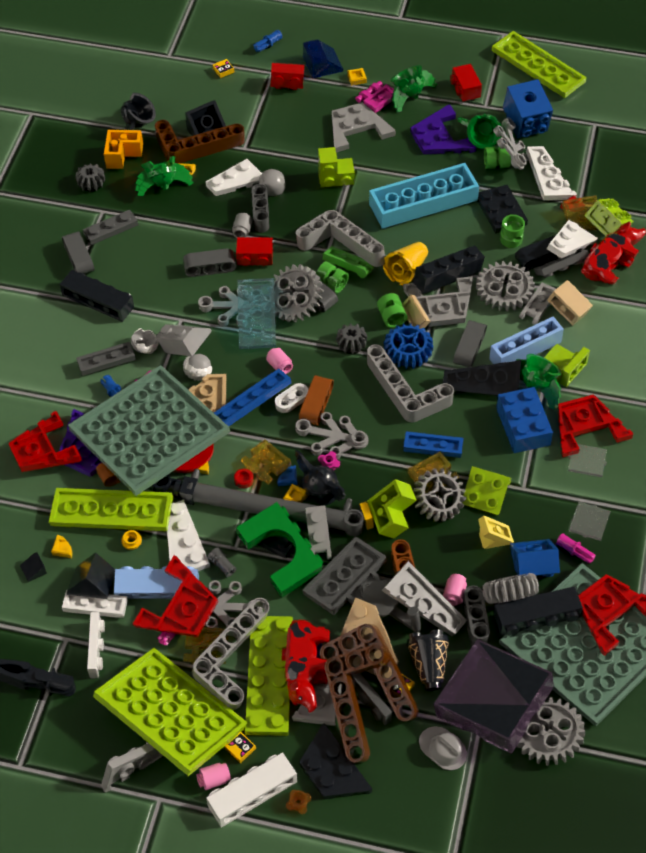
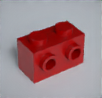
(287, 76)
(466, 82)
(254, 251)

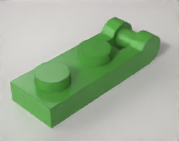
(348, 261)

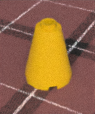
(402, 263)

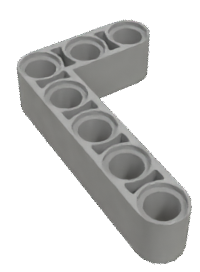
(335, 225)
(410, 406)
(226, 649)

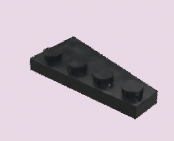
(485, 379)

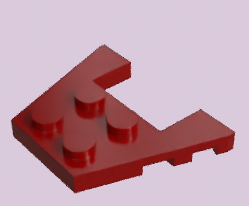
(585, 416)
(34, 451)
(604, 604)
(188, 608)

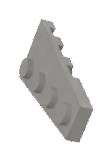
(414, 590)

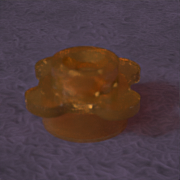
(298, 795)

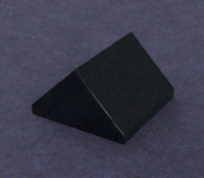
(204, 118)
(92, 578)

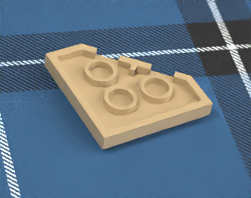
(211, 391)
(366, 613)

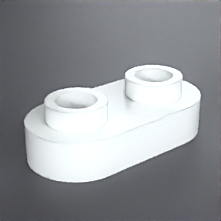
(290, 398)

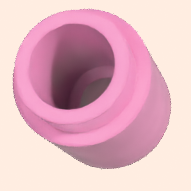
(280, 360)
(455, 589)
(213, 776)

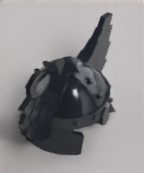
(137, 111)
(319, 481)

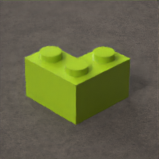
(333, 170)
(388, 507)

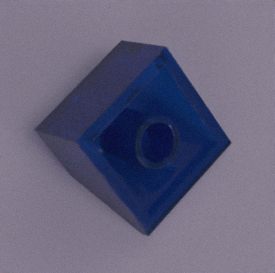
(320, 59)

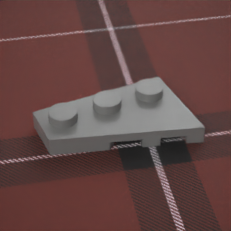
(122, 766)

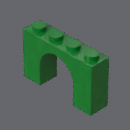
(275, 522)

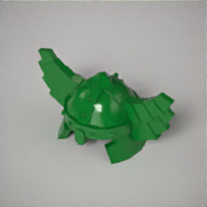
(410, 84)
(481, 130)
(161, 175)
(542, 375)

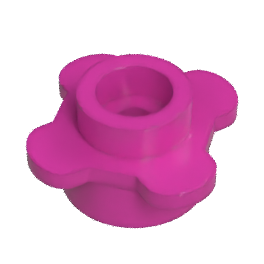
(330, 456)

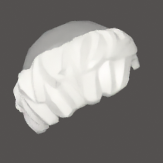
(144, 341)
(197, 366)

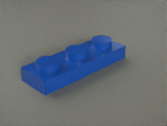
(433, 444)

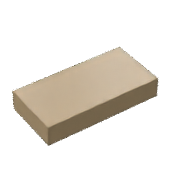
(415, 312)

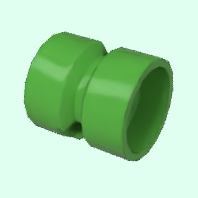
(496, 157)
(512, 231)
(333, 278)
(392, 310)

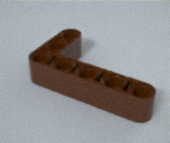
(197, 145)
(387, 684)
(349, 696)

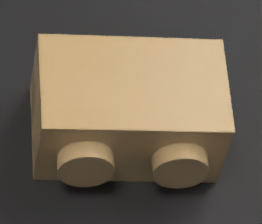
(569, 302)

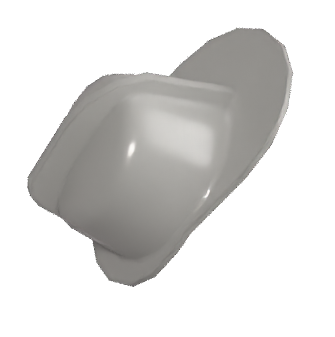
(443, 748)

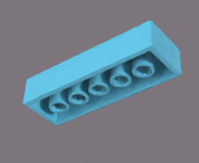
(423, 195)

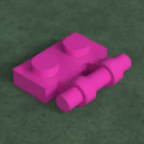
(379, 99)

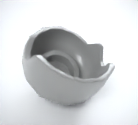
(274, 181)

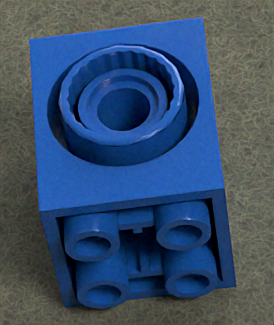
(528, 108)

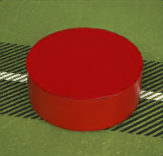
(243, 478)

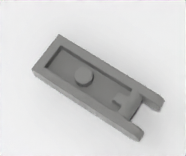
(538, 303)
(318, 530)

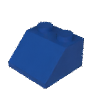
(535, 557)

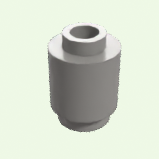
(242, 225)

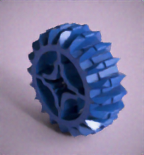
(408, 345)

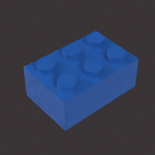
(524, 420)

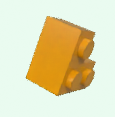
(121, 145)

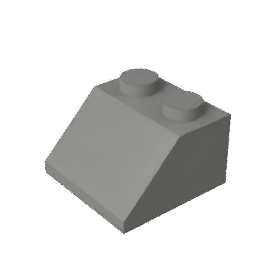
(182, 339)

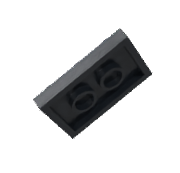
(497, 204)

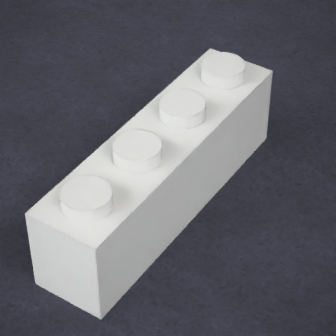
(251, 789)

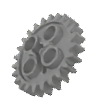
(294, 278)
(518, 289)
(550, 732)

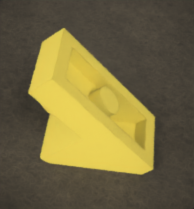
(494, 533)

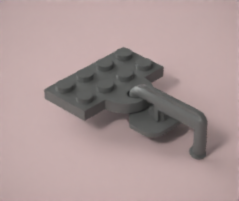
(354, 576)

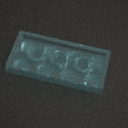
(256, 313)

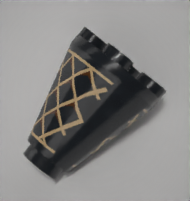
(429, 657)

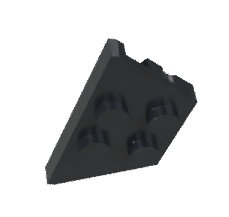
(330, 768)

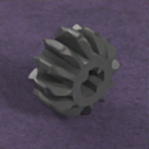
(90, 177)
(351, 338)

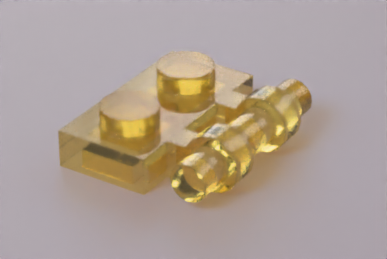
(270, 457)
(436, 461)
(202, 642)

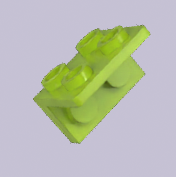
(607, 216)
(568, 362)
(486, 490)

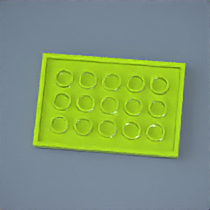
(170, 711)

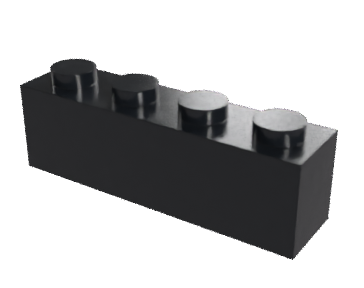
(448, 268)
(97, 295)
(537, 611)

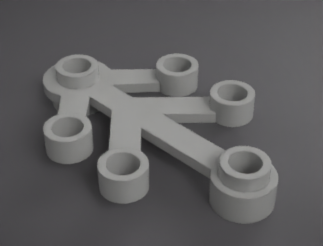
(507, 141)
(206, 304)
(333, 435)
(222, 606)

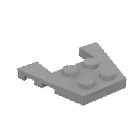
(355, 120)
(446, 307)

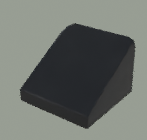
(33, 567)

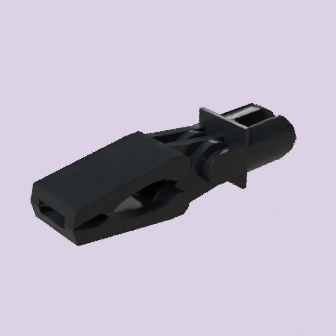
(33, 677)

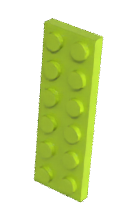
(539, 64)
(111, 509)
(267, 687)

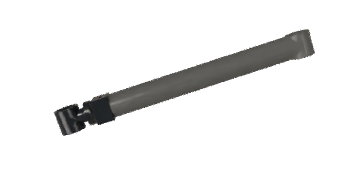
(192, 491)

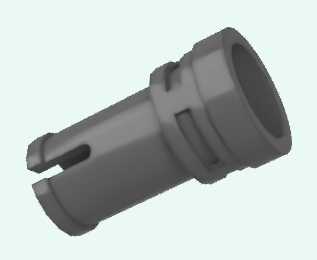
(218, 558)

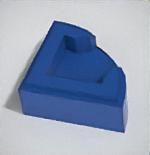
(288, 477)

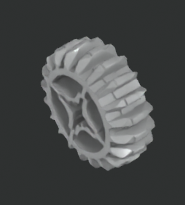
(437, 479)
(510, 588)

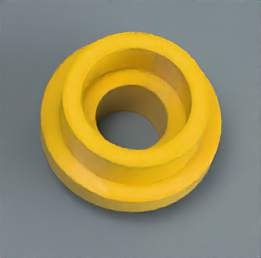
(131, 535)

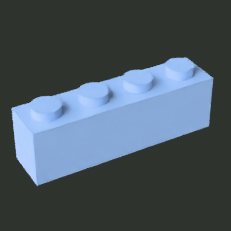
(529, 341)
(147, 583)

